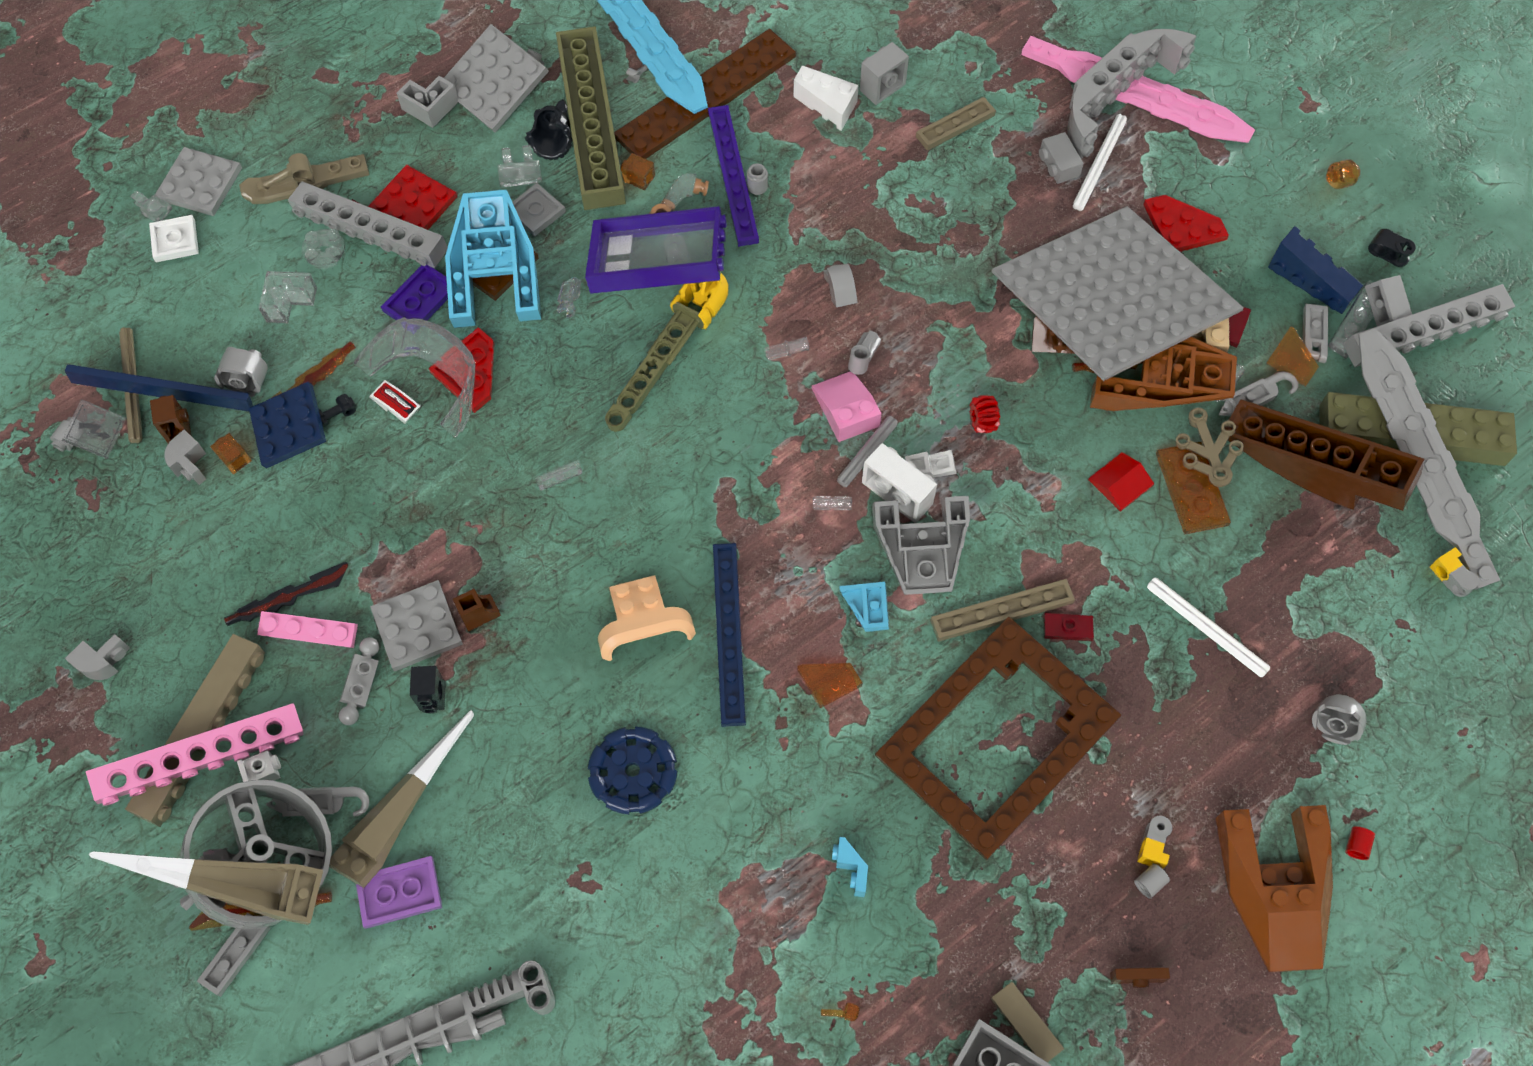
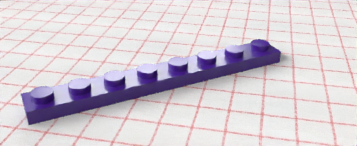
(733, 176)

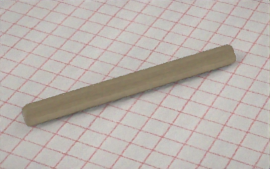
(131, 399)

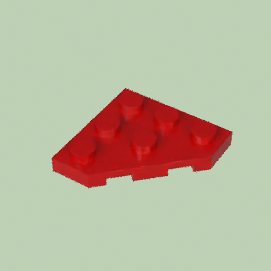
(1184, 224)
(483, 353)

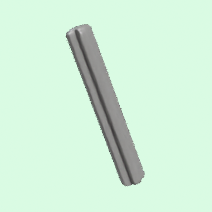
(870, 446)

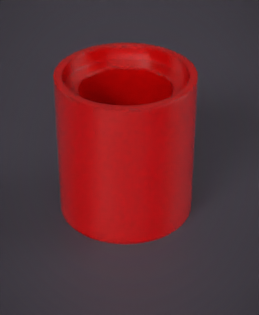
(1360, 843)

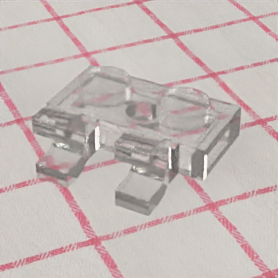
(519, 173)

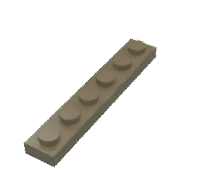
(998, 610)

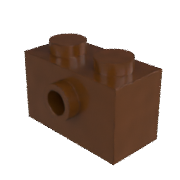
(169, 417)

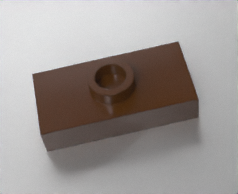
(1140, 976)

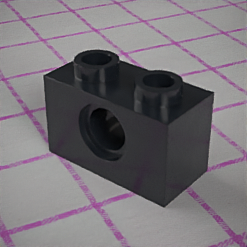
(427, 688)

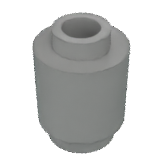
(757, 179)
(58, 434)

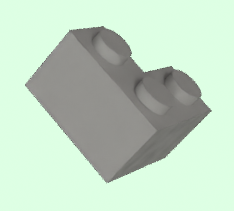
(430, 103)

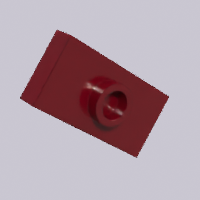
(1068, 627)

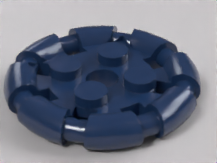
(623, 758)

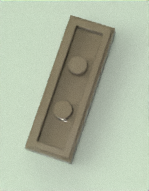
(1027, 1023)

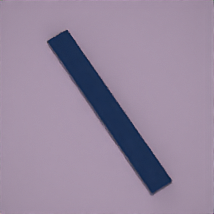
(158, 387)
(729, 635)

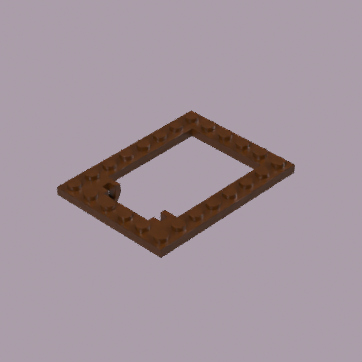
(1083, 723)

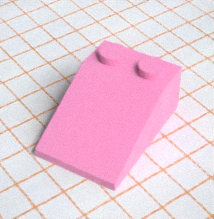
(847, 406)

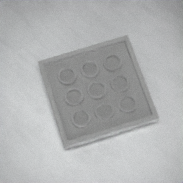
(494, 77)

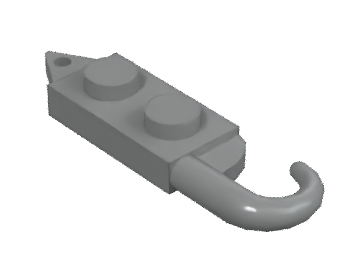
(1259, 392)
(326, 798)

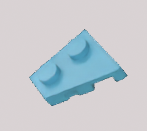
(868, 604)

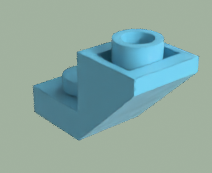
(849, 859)

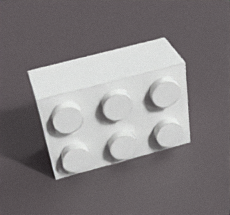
(899, 480)

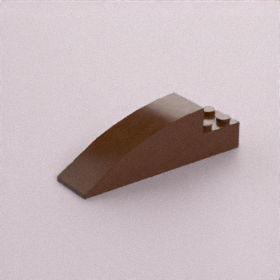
(1325, 459)

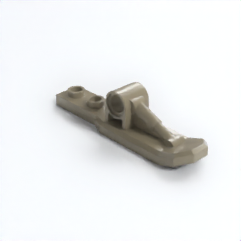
(284, 183)

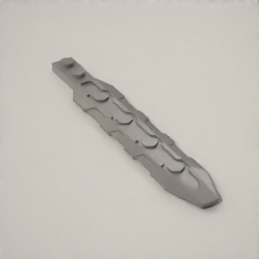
(1415, 433)

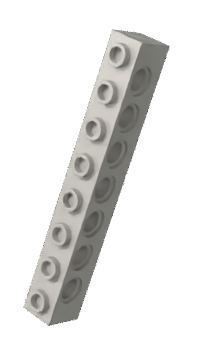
(368, 224)
(1440, 321)

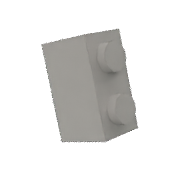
(1061, 158)
(1388, 300)

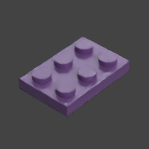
(399, 893)

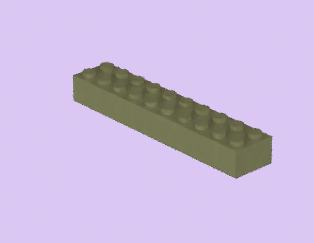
(590, 119)

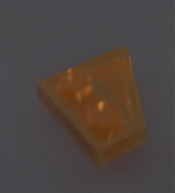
(1294, 358)
(829, 681)

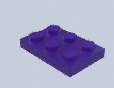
(418, 296)

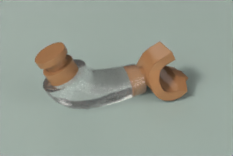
(683, 187)

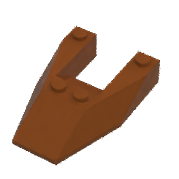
(1173, 377)
(1281, 902)

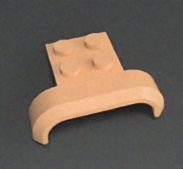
(641, 616)

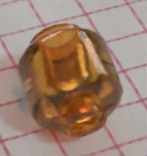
(1343, 174)

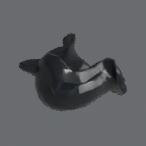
(550, 132)

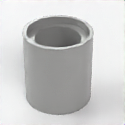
(1151, 881)

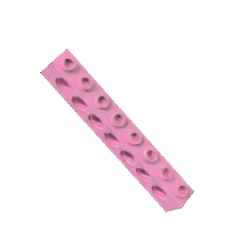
(102, 777)

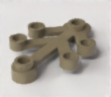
(1210, 450)

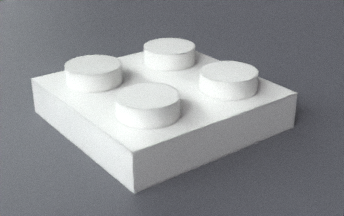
(173, 238)

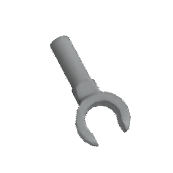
(634, 75)

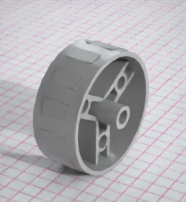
(242, 798)

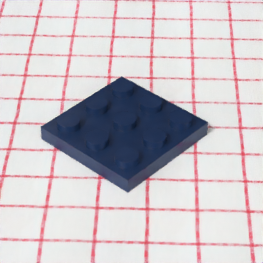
(287, 425)

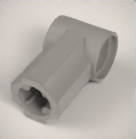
(863, 352)

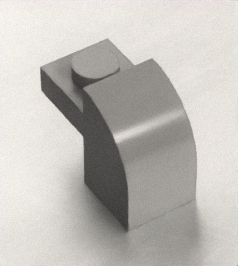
(841, 285)
(181, 456)
(98, 664)

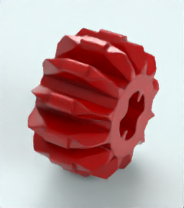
(984, 414)

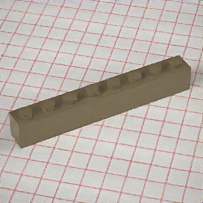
(205, 712)

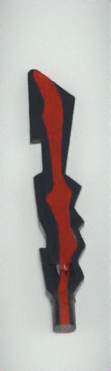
(287, 596)

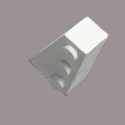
(826, 94)

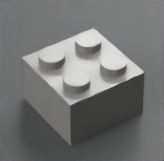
(884, 73)

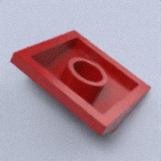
(1122, 480)

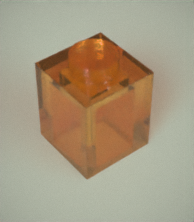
(638, 171)
(230, 453)

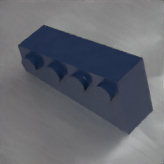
(1314, 272)

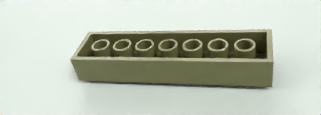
(1466, 432)

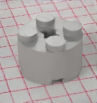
(241, 371)

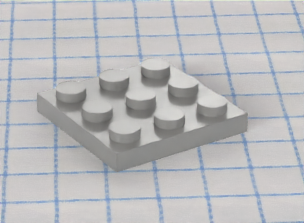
(198, 181)
(416, 625)

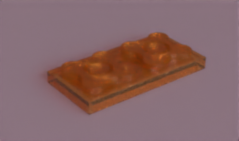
(1193, 495)

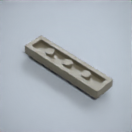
(955, 123)

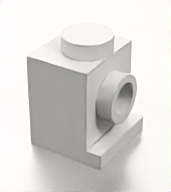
(268, 771)

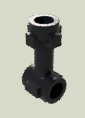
(344, 405)

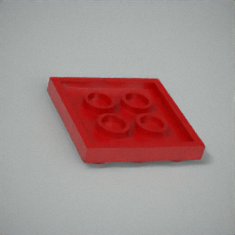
(414, 198)

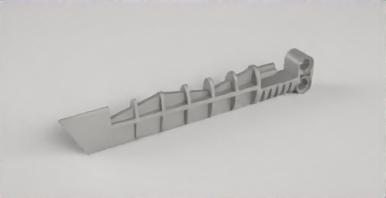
(441, 1023)

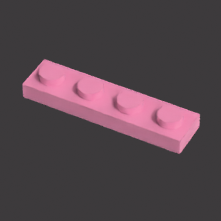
(307, 629)

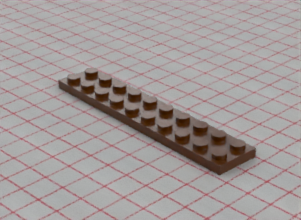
(721, 85)

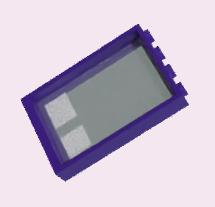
(656, 250)

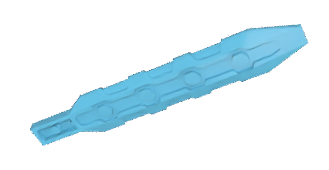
(658, 52)

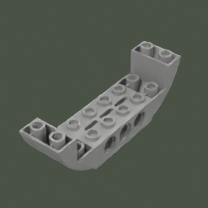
(1117, 72)

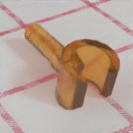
(850, 1012)

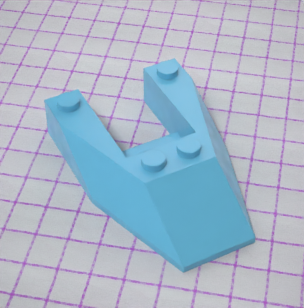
(487, 243)

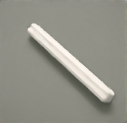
(1099, 162)
(1208, 627)

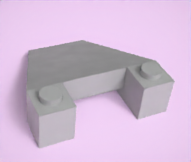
(923, 553)

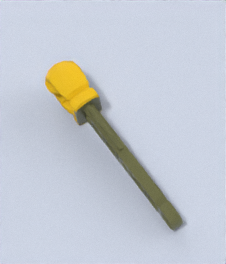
(707, 295)

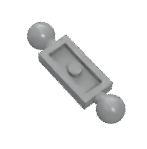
(359, 681)

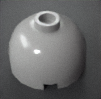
(1340, 719)

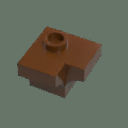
(476, 609)

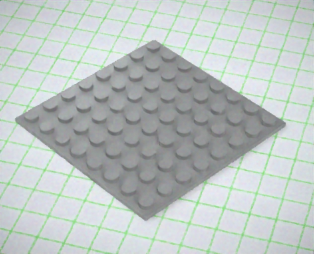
(1116, 292)

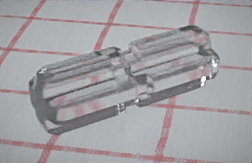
(827, 503)

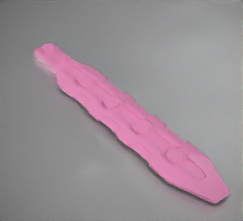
(1158, 99)

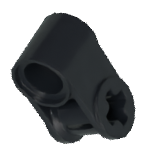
(1390, 245)

